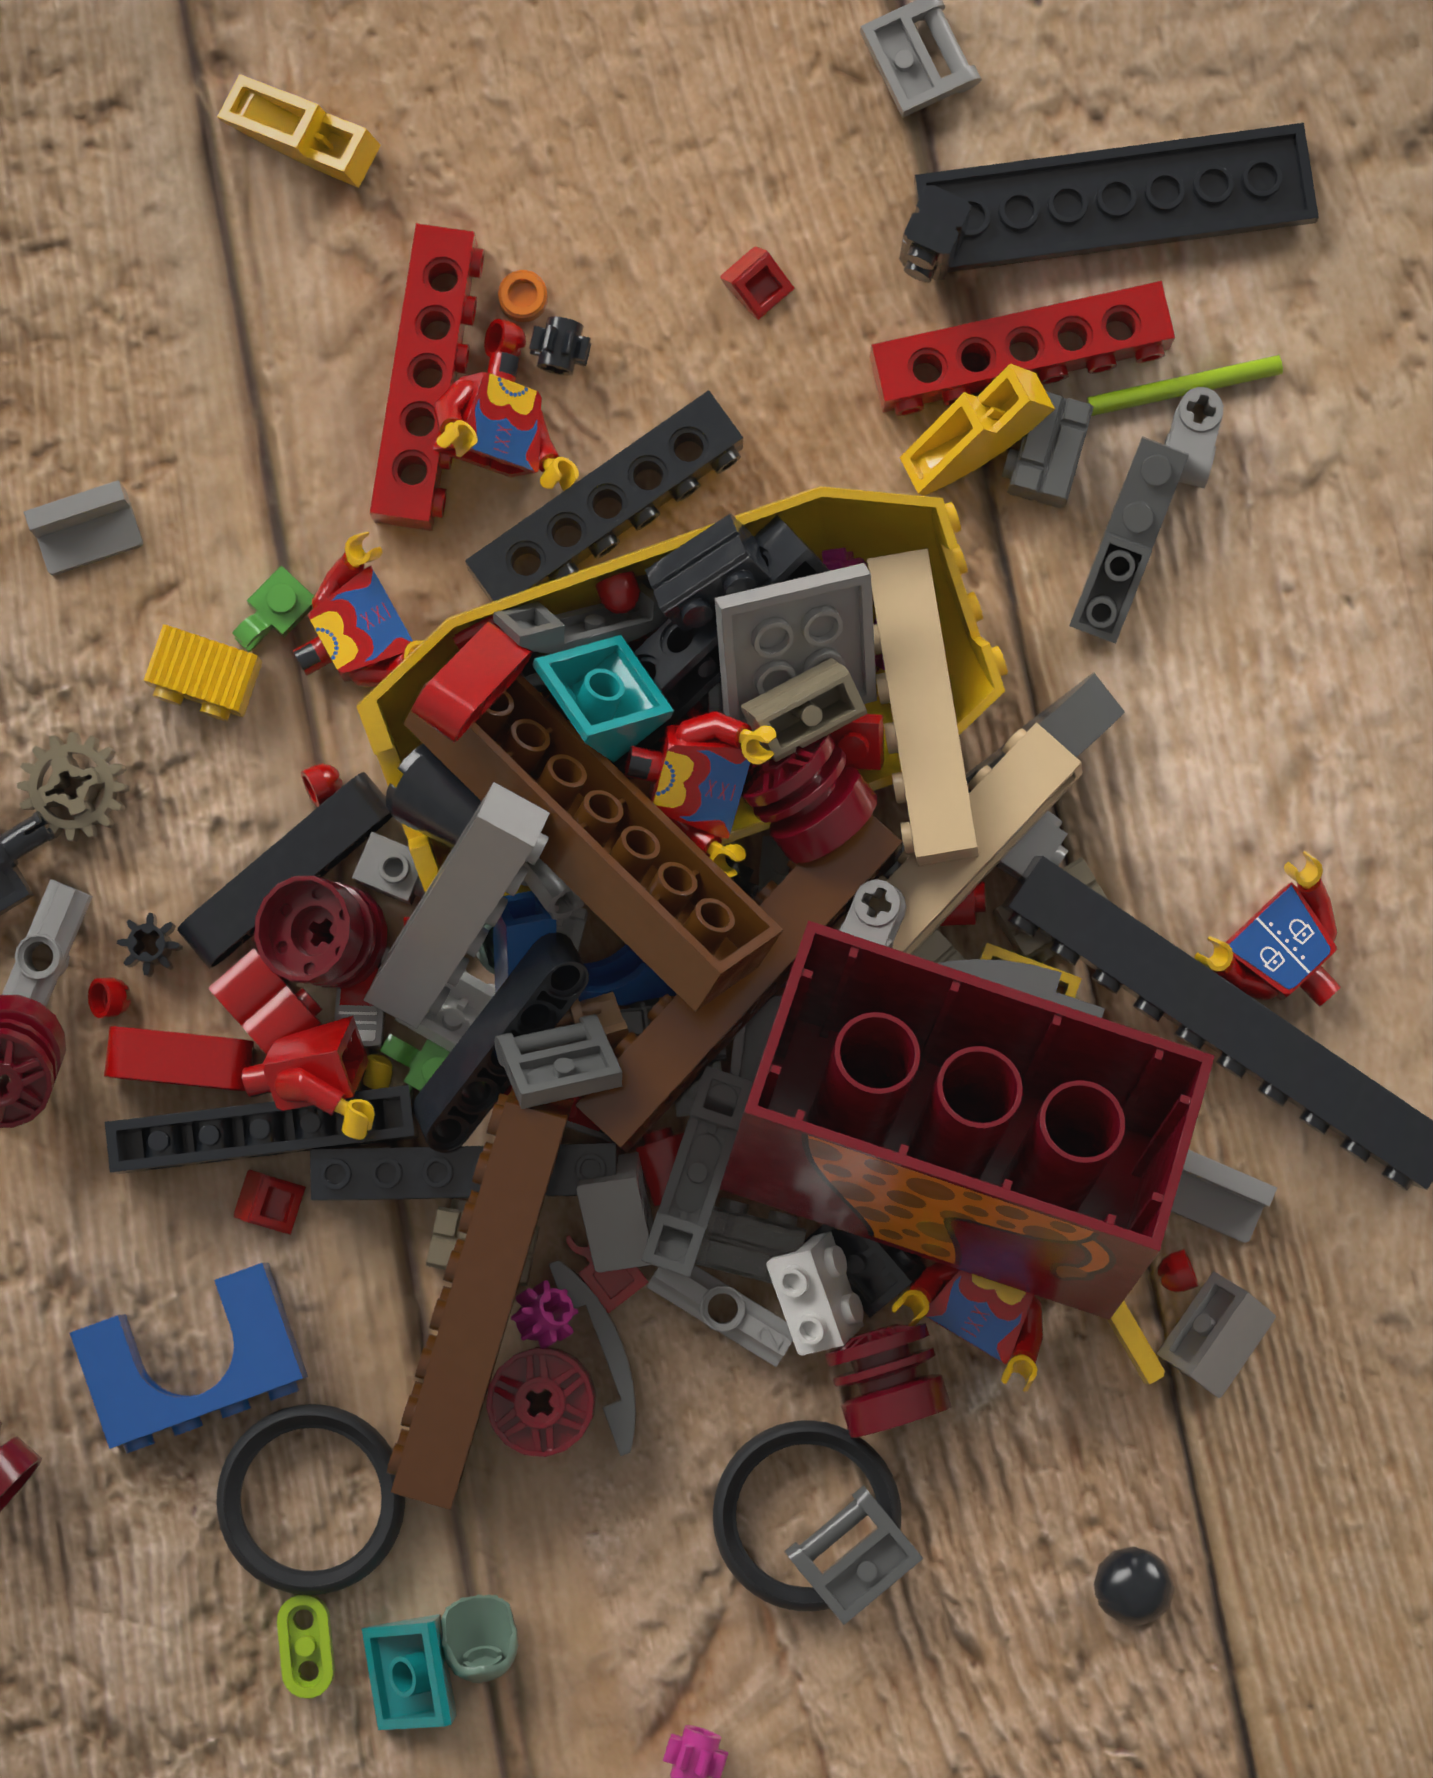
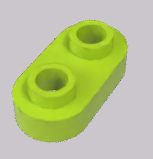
(305, 1644)

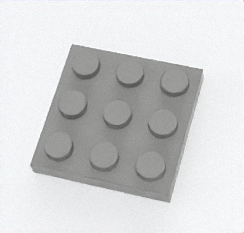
(792, 627)

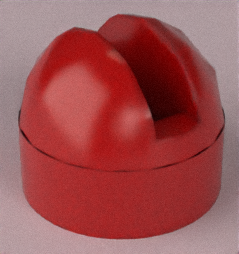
(504, 337)
(619, 592)
(321, 782)
(108, 997)
(1177, 1272)

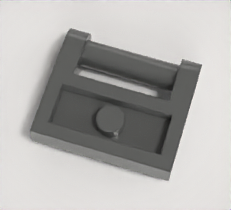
(559, 1062)
(865, 1568)

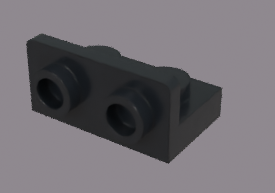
(874, 1269)

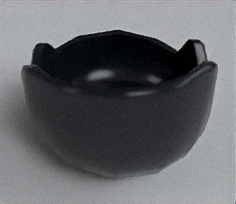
(1134, 1586)

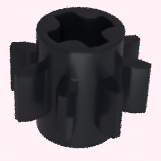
(560, 345)
(136, 945)

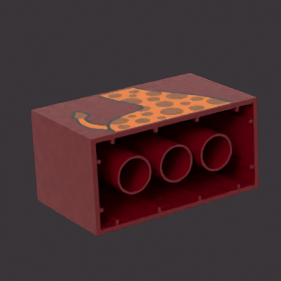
(968, 1122)

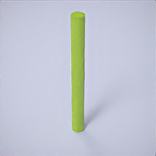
(1181, 385)

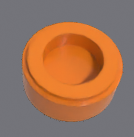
(523, 296)

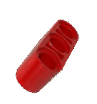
(471, 682)
(177, 1058)

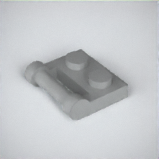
(906, 62)

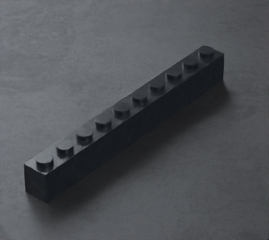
(1224, 1019)

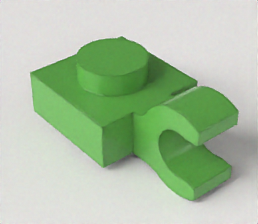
(278, 605)
(422, 1063)

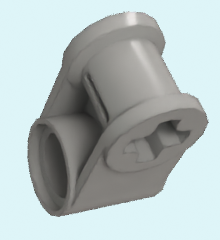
(1194, 437)
(861, 919)

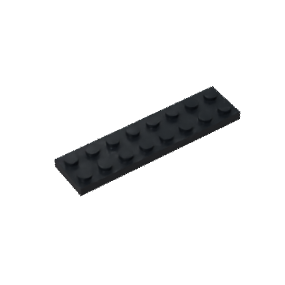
(1131, 196)

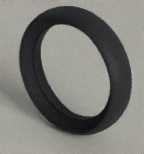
(740, 1467)
(230, 1510)

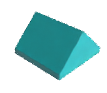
(605, 694)
(409, 1674)

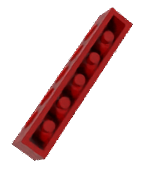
(433, 253)
(1139, 307)

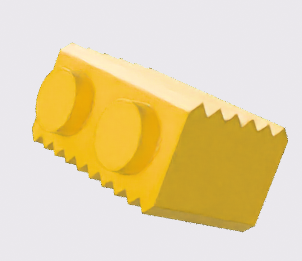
(202, 672)

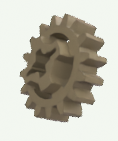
(65, 766)

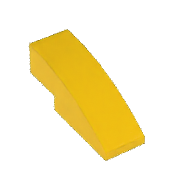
(300, 130)
(977, 429)

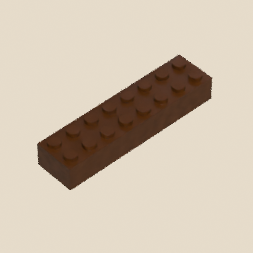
(613, 845)
(683, 1042)
(478, 1305)

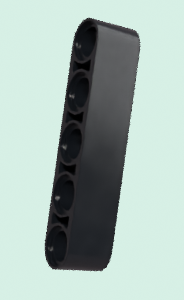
(306, 850)
(471, 1076)

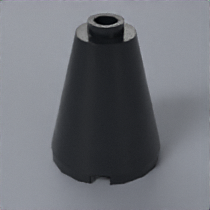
(431, 798)

